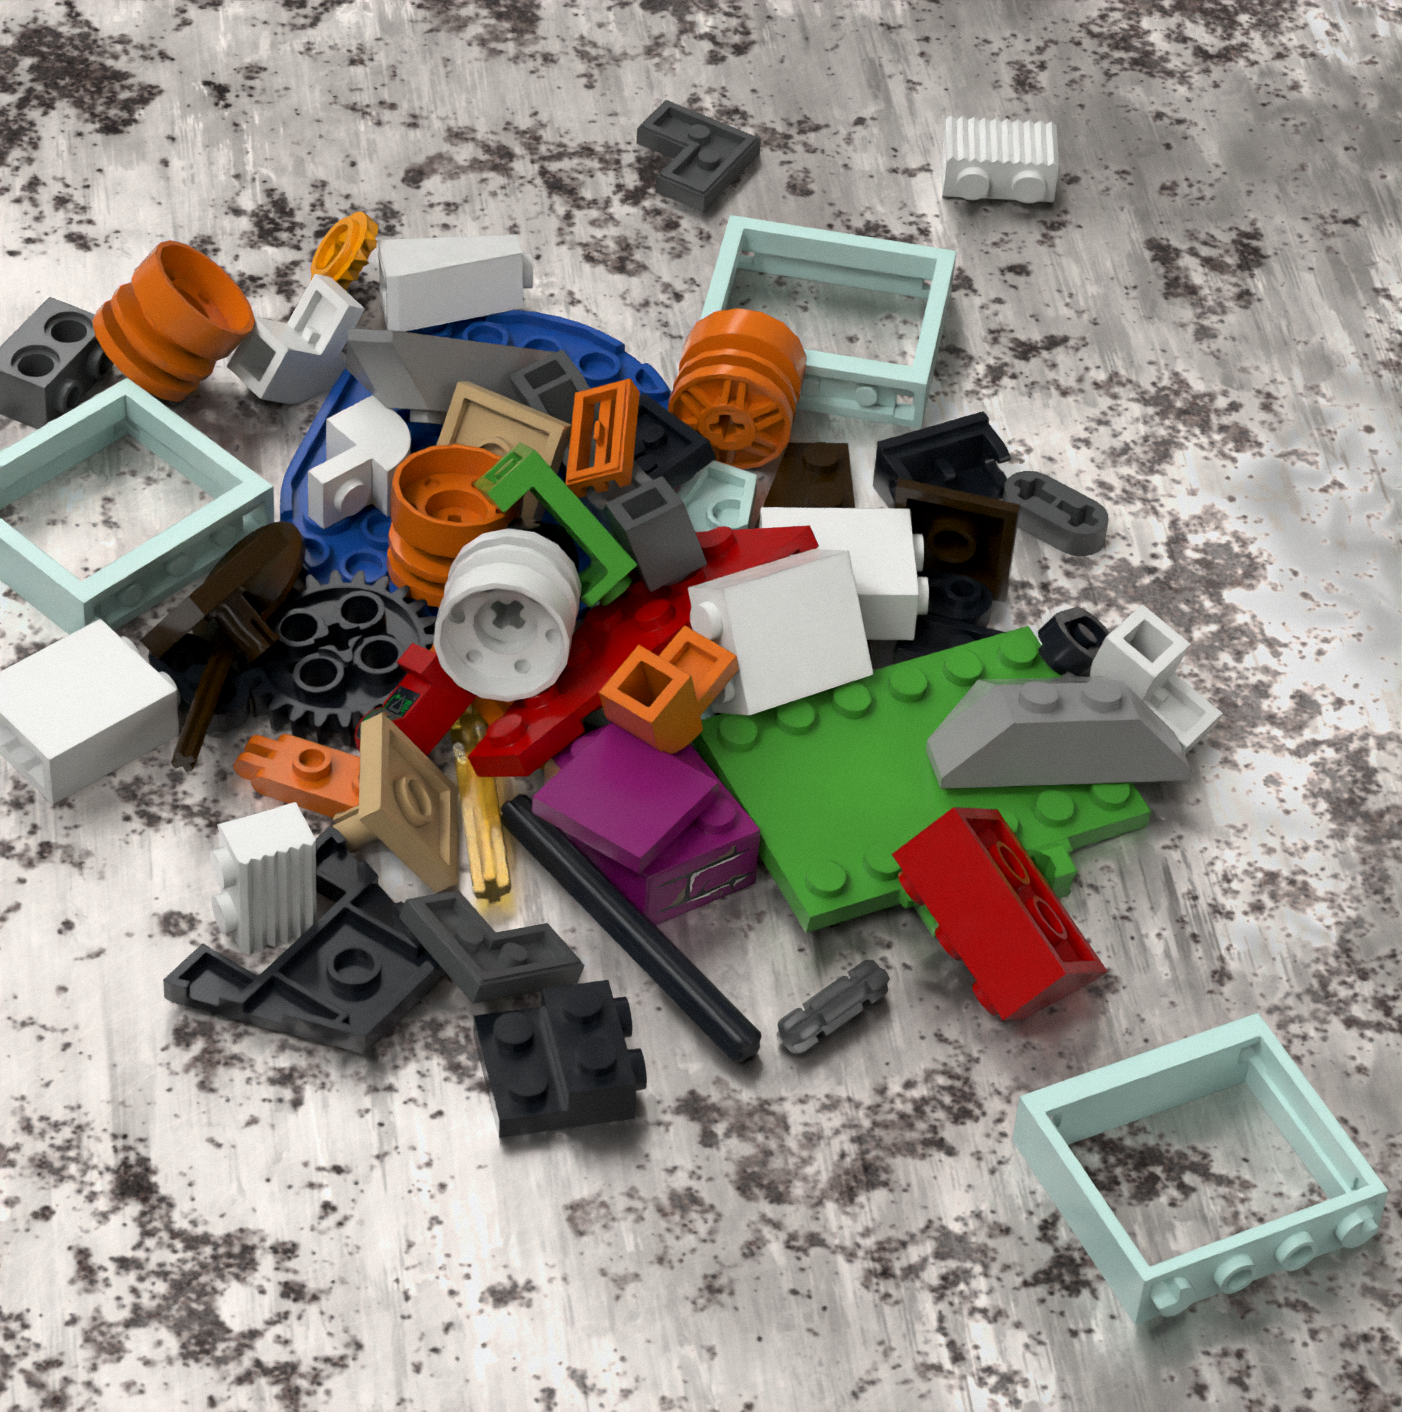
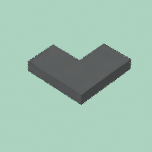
(703, 152)
(484, 961)

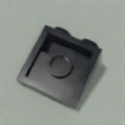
(560, 1061)

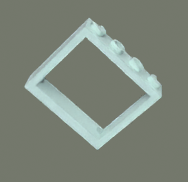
(835, 381)
(158, 565)
(1170, 1077)

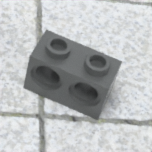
(50, 364)

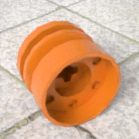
(173, 321)
(740, 385)
(437, 514)

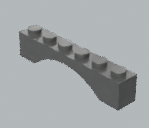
(641, 517)

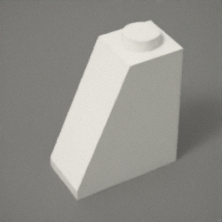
(450, 279)

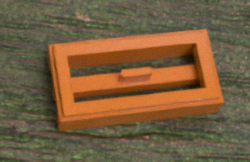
(613, 436)

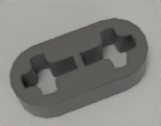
(1057, 513)

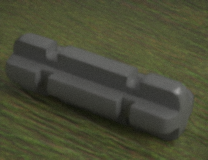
(832, 1006)

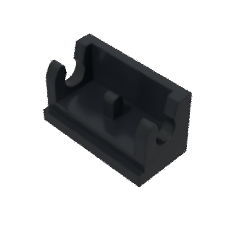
(945, 455)

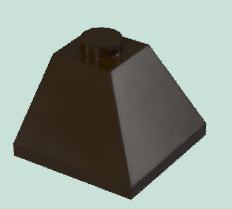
(963, 532)

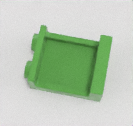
(526, 471)

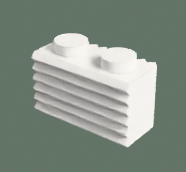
(999, 160)
(265, 877)

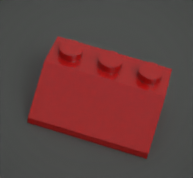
(996, 913)

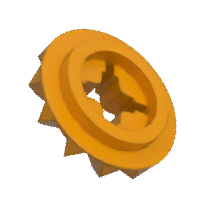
(346, 249)

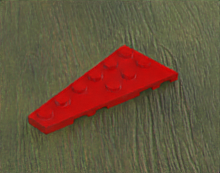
(545, 724)

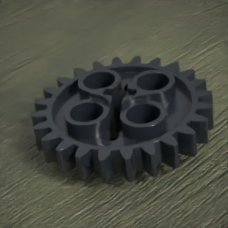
(335, 654)

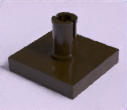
(222, 601)

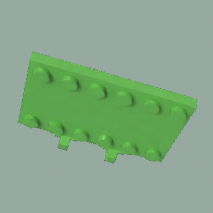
(851, 782)

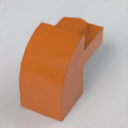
(667, 693)

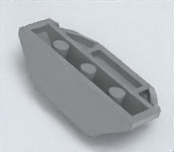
(423, 370)
(1053, 736)

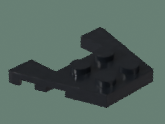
(338, 980)

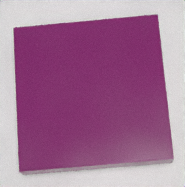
(625, 798)

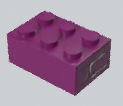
(700, 866)

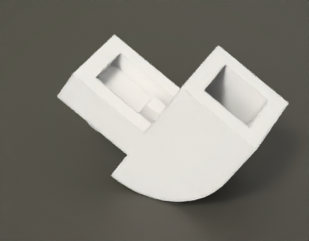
(300, 356)
(360, 463)
(1145, 658)

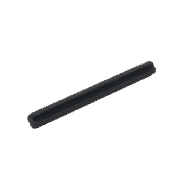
(632, 930)

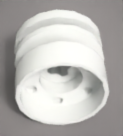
(507, 615)

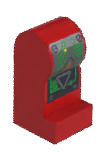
(424, 701)

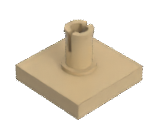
(498, 424)
(403, 804)

